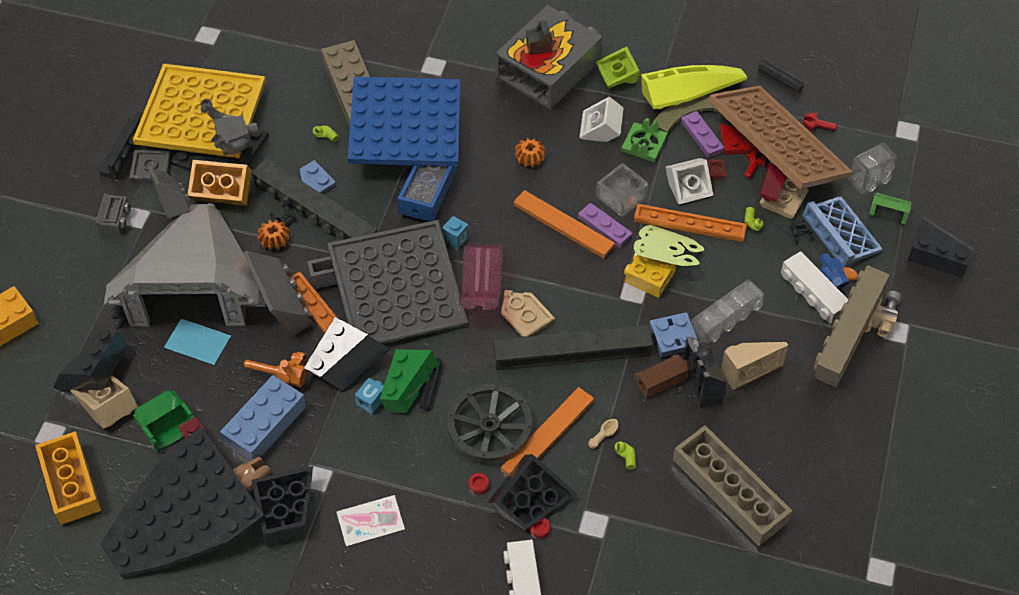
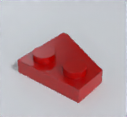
(734, 141)

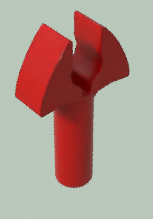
(815, 122)
(754, 163)

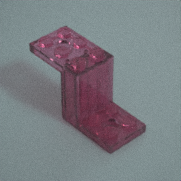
(482, 276)

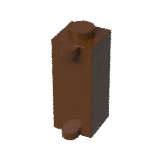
(662, 376)

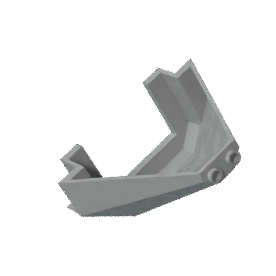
(189, 257)

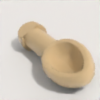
(607, 429)

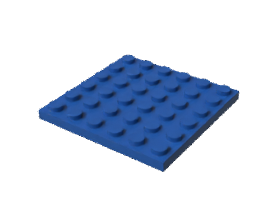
(404, 121)

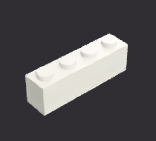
(814, 286)
(522, 568)

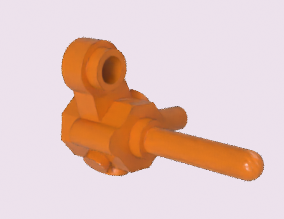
(290, 372)

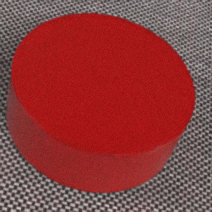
(478, 483)
(540, 529)

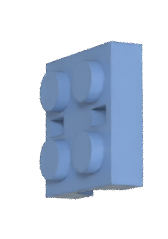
(670, 336)

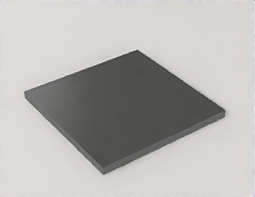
(398, 283)

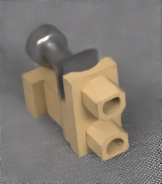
(885, 317)

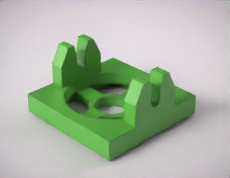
(642, 151)
(891, 202)

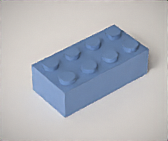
(263, 418)

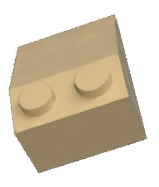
(751, 361)
(107, 404)

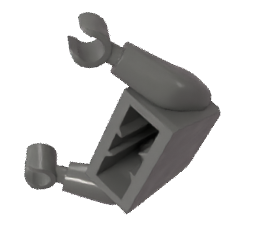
(230, 130)

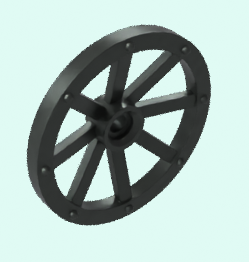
(489, 419)

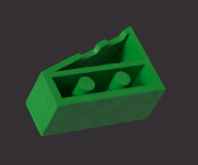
(405, 378)

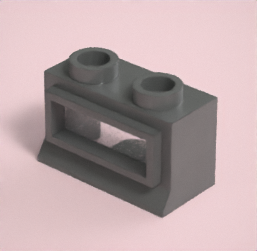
(113, 214)

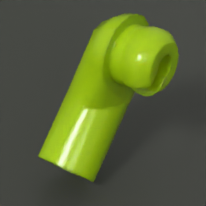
(325, 132)
(753, 223)
(627, 453)

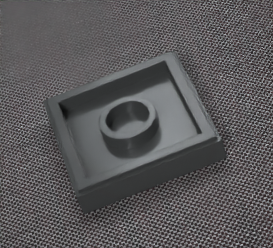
(149, 158)

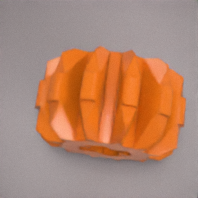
(530, 152)
(273, 235)

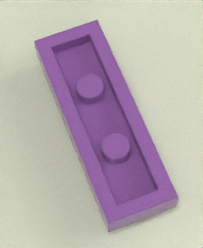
(702, 134)
(605, 225)

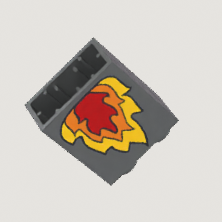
(553, 73)

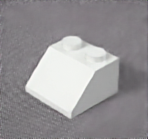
(602, 121)
(689, 180)

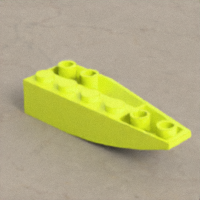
(687, 83)

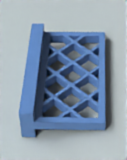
(830, 235)

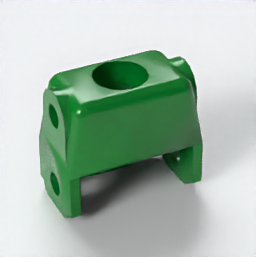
(161, 418)

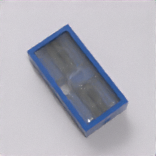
(425, 191)

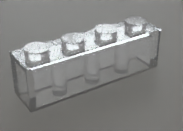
(727, 311)

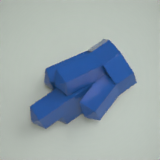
(834, 271)

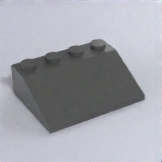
(280, 291)

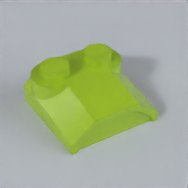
(619, 68)

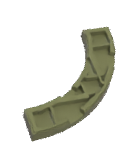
(671, 116)

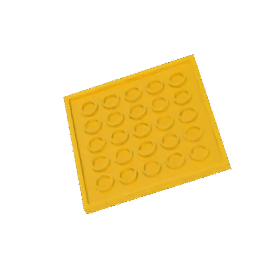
(174, 108)

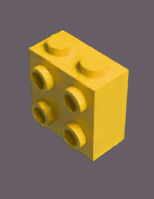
(649, 274)

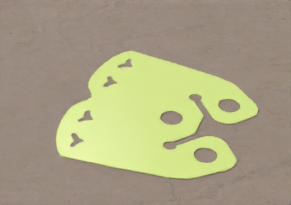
(658, 245)

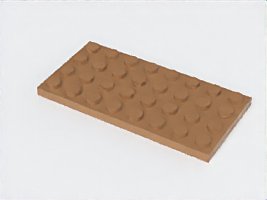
(780, 137)

